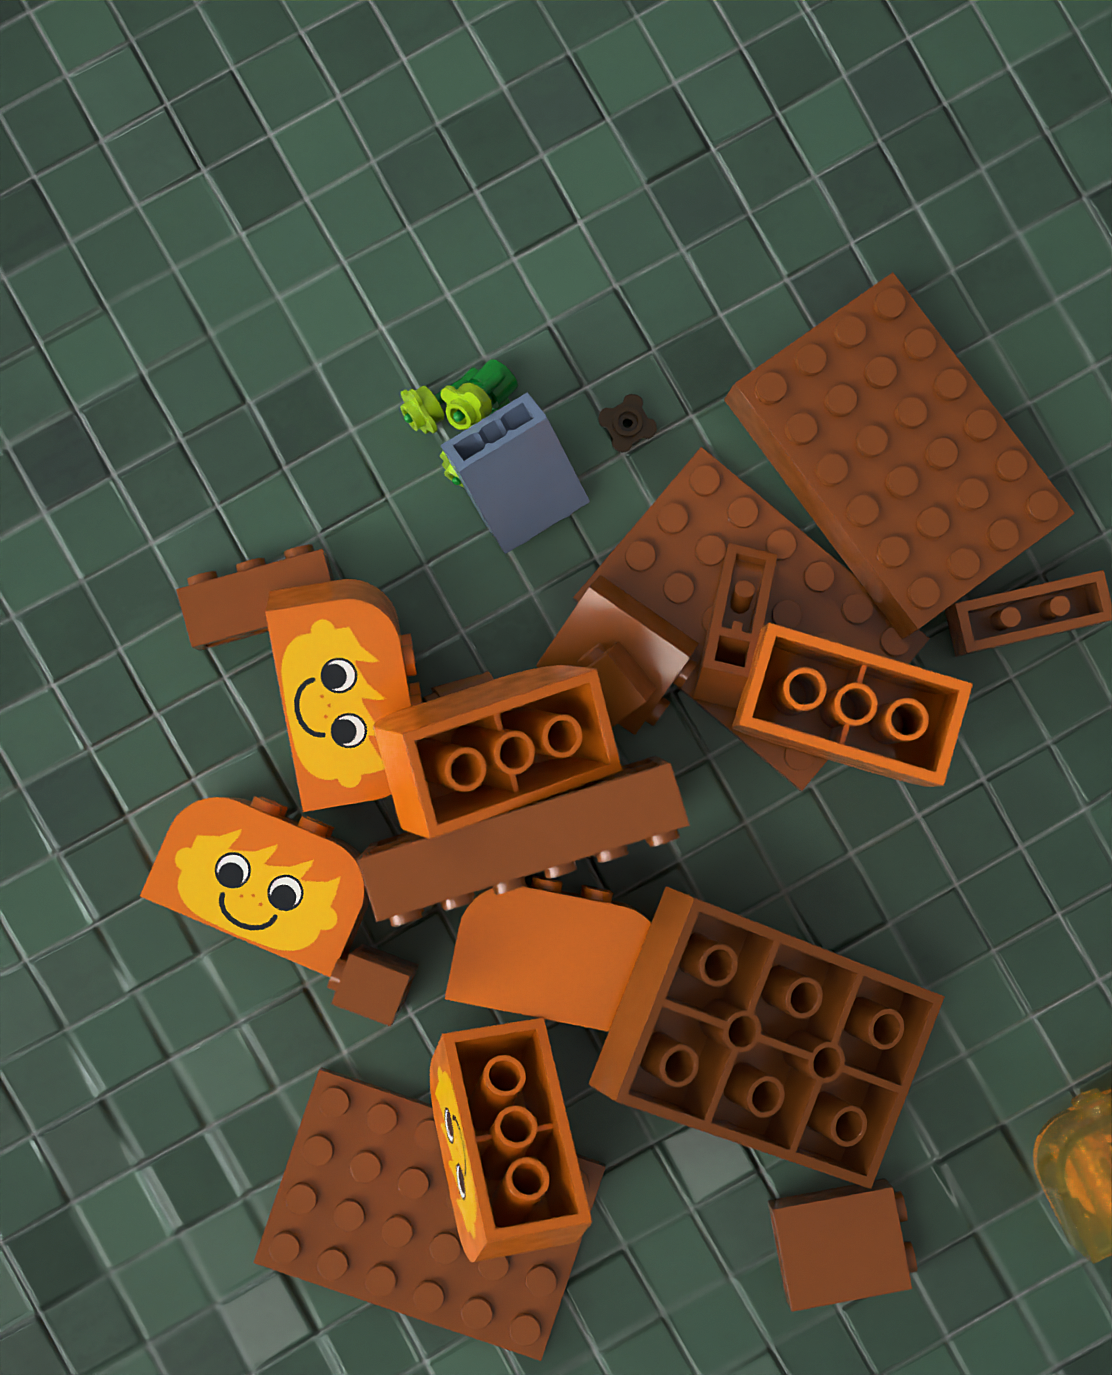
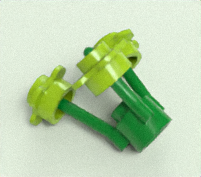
(467, 401)

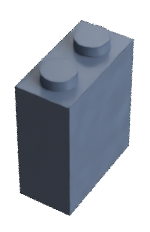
(516, 472)

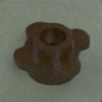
(624, 437)

